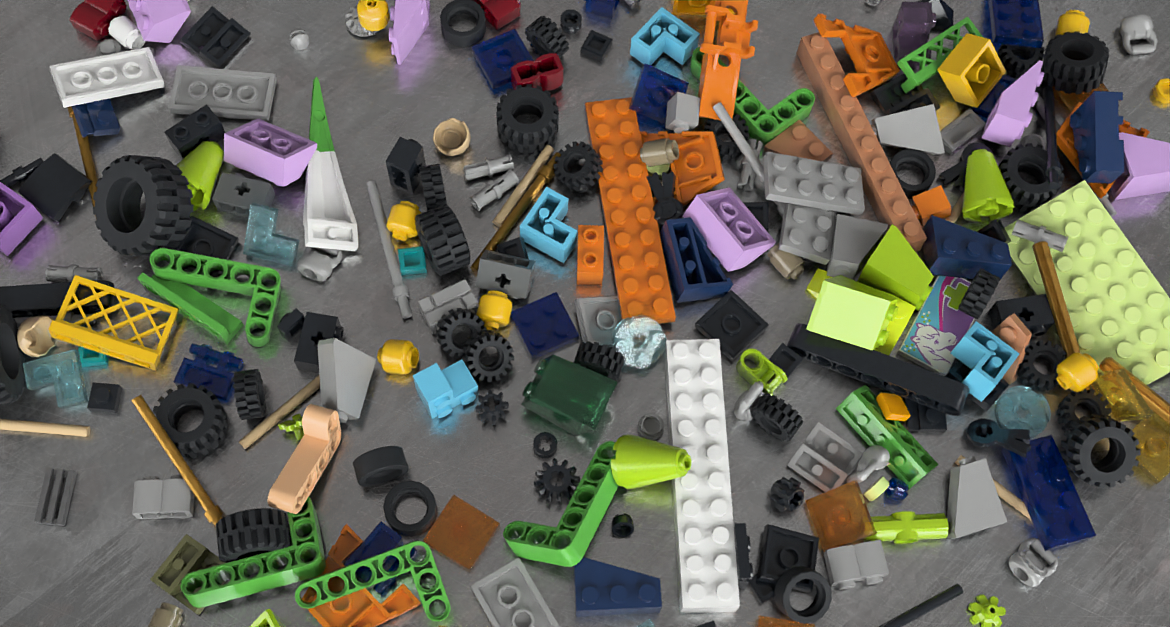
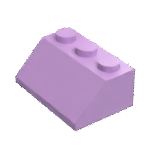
(159, 18)
(268, 151)
(729, 228)

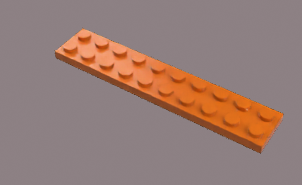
(629, 212)

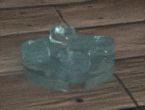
(653, 345)
(1022, 396)

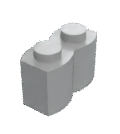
(162, 498)
(856, 563)

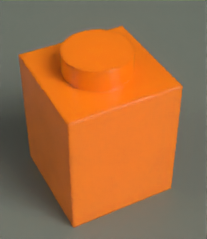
(931, 203)

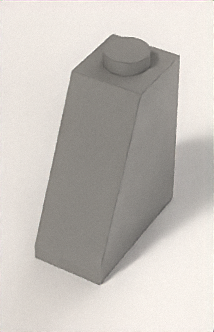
(910, 130)
(853, 244)
(343, 377)
(972, 499)

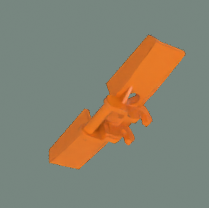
(733, 40)

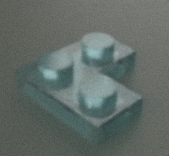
(263, 241)
(63, 372)

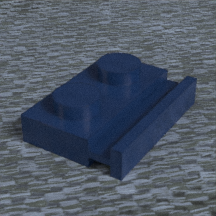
(96, 118)

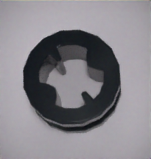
(568, 27)
(537, 443)

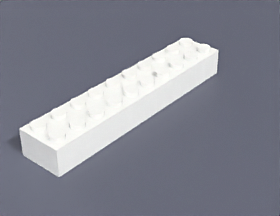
(704, 494)

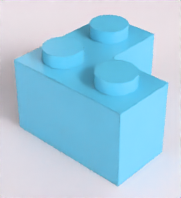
(664, 34)
(545, 228)
(987, 358)
(445, 388)

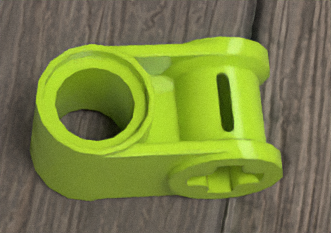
(764, 371)

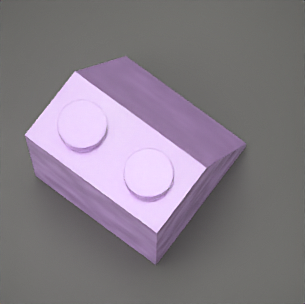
(1144, 167)

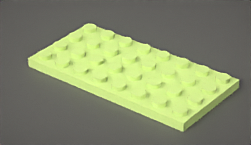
(1105, 284)

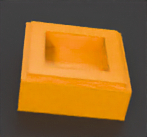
(892, 407)

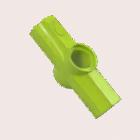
(909, 527)

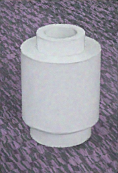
(126, 33)

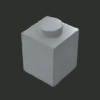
(682, 112)

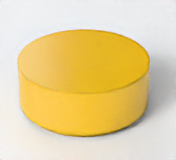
(1161, 90)

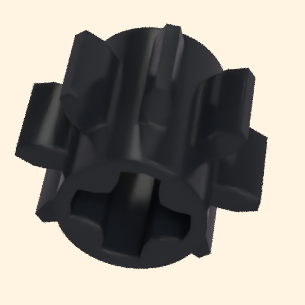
(494, 399)
(787, 494)

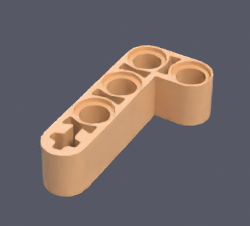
(308, 460)

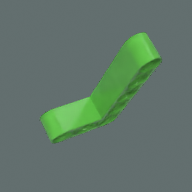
(762, 117)
(226, 282)
(570, 539)
(266, 564)
(379, 574)

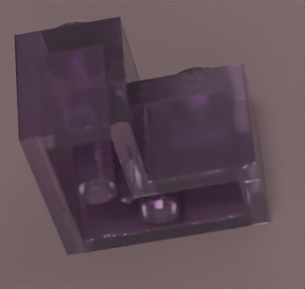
(912, 30)

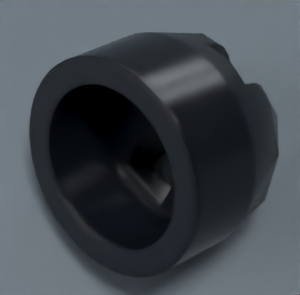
(622, 531)

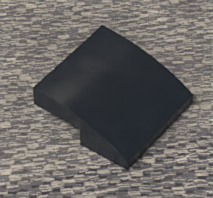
(215, 37)
(893, 99)
(55, 186)

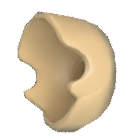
(451, 137)
(34, 336)

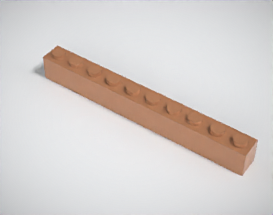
(858, 139)

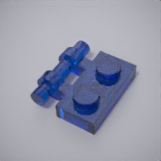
(217, 379)
(378, 541)

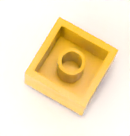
(971, 70)

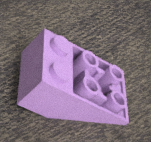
(409, 23)
(1012, 109)

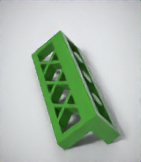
(927, 72)
(193, 306)
(868, 421)

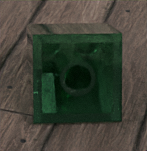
(568, 394)

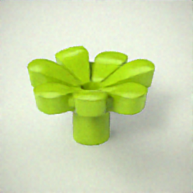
(293, 425)
(986, 611)

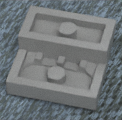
(825, 458)

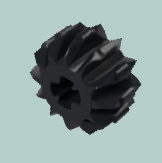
(557, 471)

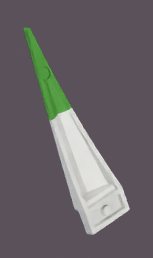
(327, 210)

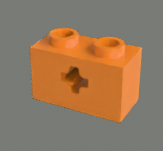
(590, 254)

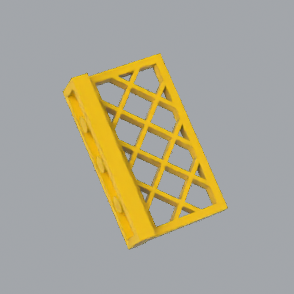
(107, 344)

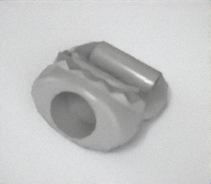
(1138, 27)
(316, 265)
(747, 401)
(873, 459)
(1027, 565)

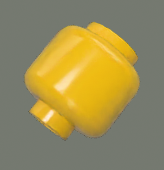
(373, 14)
(1072, 21)
(402, 220)
(494, 310)
(398, 356)
(1077, 372)

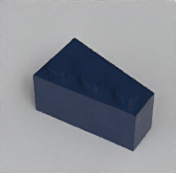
(1097, 137)
(961, 251)
(690, 264)
(614, 590)

